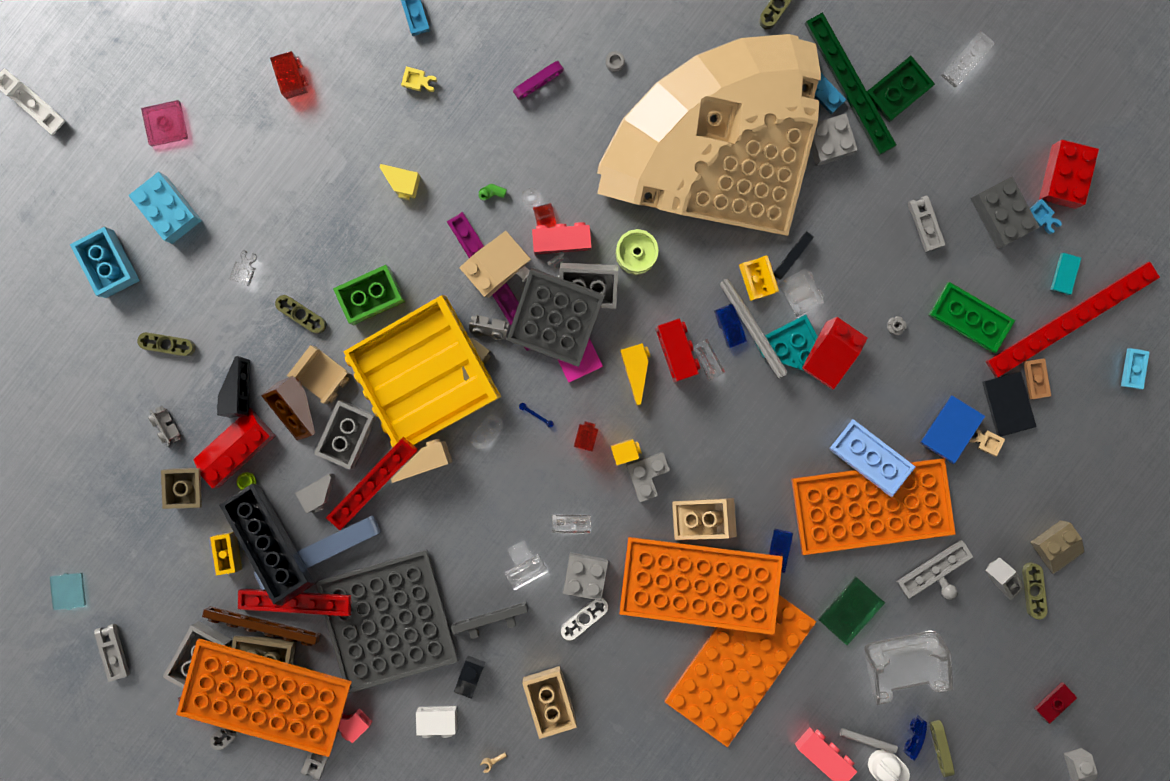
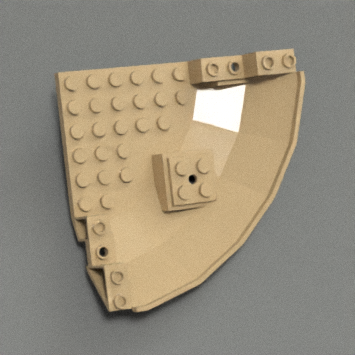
(729, 170)

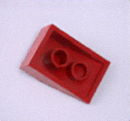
(834, 352)

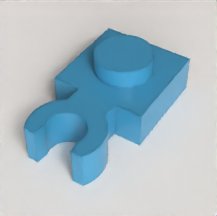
(1042, 214)

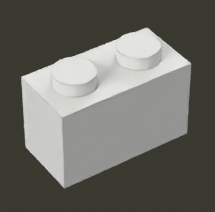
(436, 721)

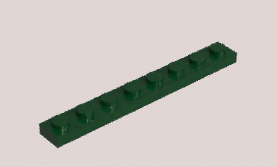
(850, 84)

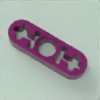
(538, 80)

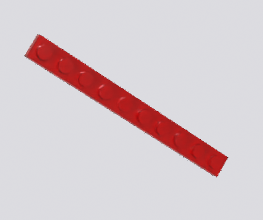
(1072, 319)

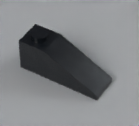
(234, 393)

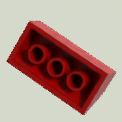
(233, 449)

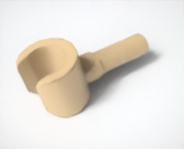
(491, 762)

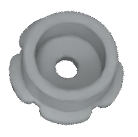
(896, 330)

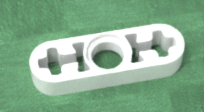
(570, 623)

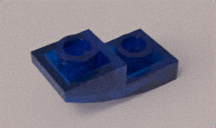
(730, 325)
(781, 546)
(918, 730)

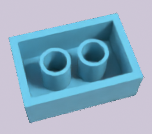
(165, 208)
(104, 262)

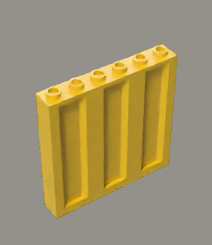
(417, 374)

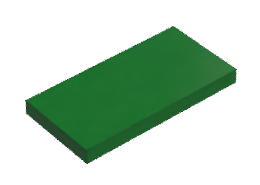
(971, 317)

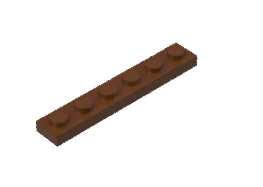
(255, 624)

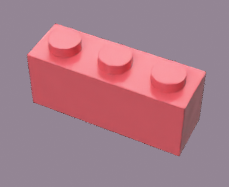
(561, 238)
(826, 756)

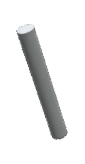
(868, 740)

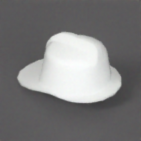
(887, 767)

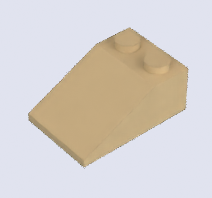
(495, 264)
(427, 458)
(704, 519)

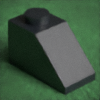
(469, 677)

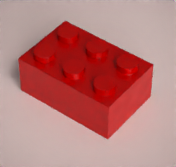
(1068, 174)
(677, 350)

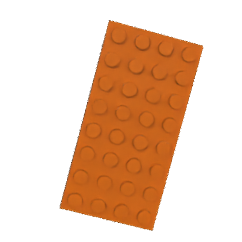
(852, 512)
(701, 585)
(736, 672)
(263, 697)

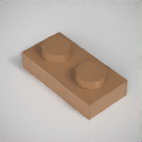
(1037, 378)

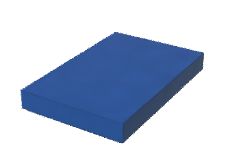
(952, 429)

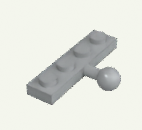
(935, 570)

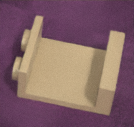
(320, 374)

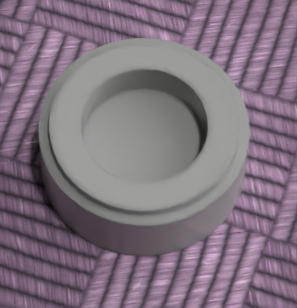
(615, 61)

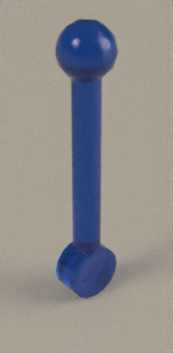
(522, 406)

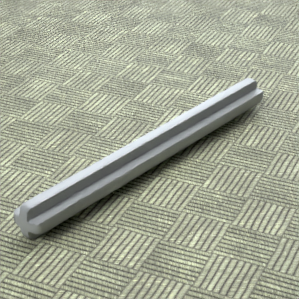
(753, 328)

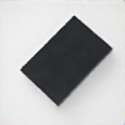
(1009, 404)

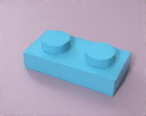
(1135, 368)

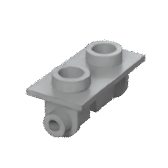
(479, 327)
(166, 432)

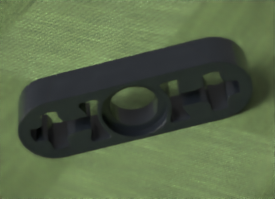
(793, 255)

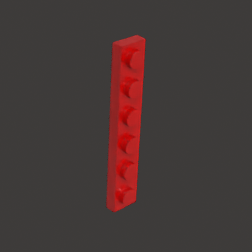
(371, 483)
(303, 603)

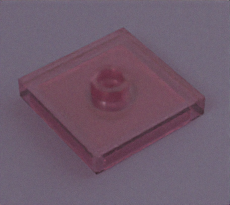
(164, 123)

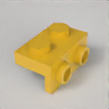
(759, 278)

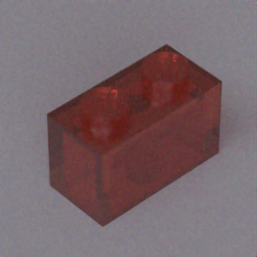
(289, 74)
(586, 436)

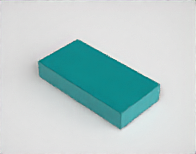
(1065, 273)

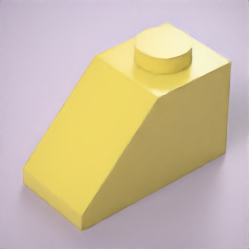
(402, 181)

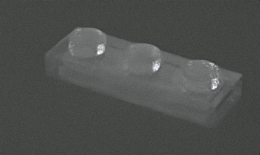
(967, 59)

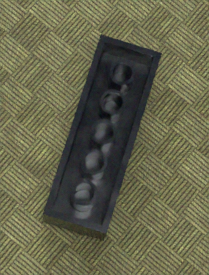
(267, 544)

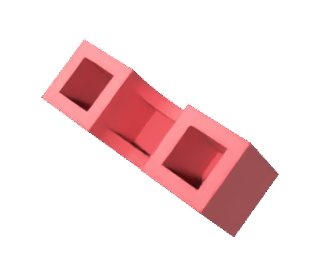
(354, 725)

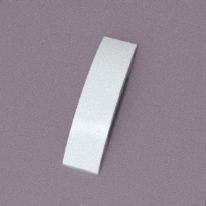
(30, 102)

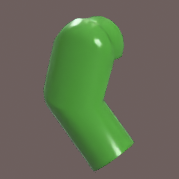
(491, 190)

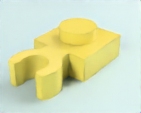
(416, 79)

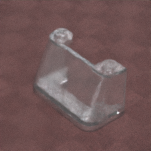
(908, 663)

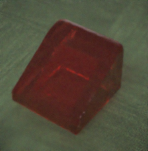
(544, 215)

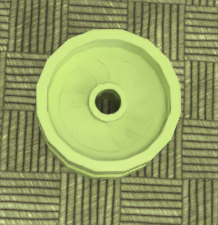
(634, 263)

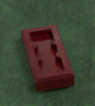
(1055, 703)

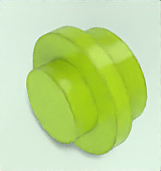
(245, 480)

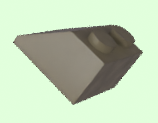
(181, 488)
(1058, 545)

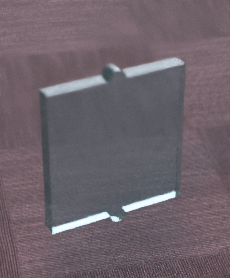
(67, 591)

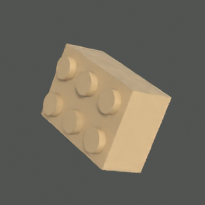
(549, 702)

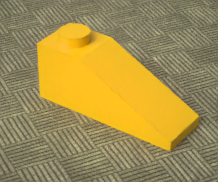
(636, 365)

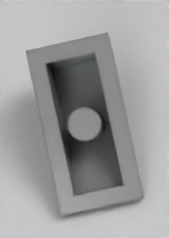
(316, 495)
(1005, 578)
(1080, 765)

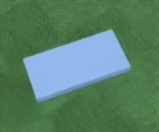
(872, 458)

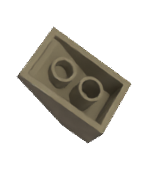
(267, 646)

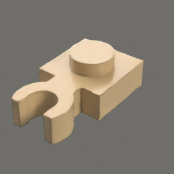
(988, 442)

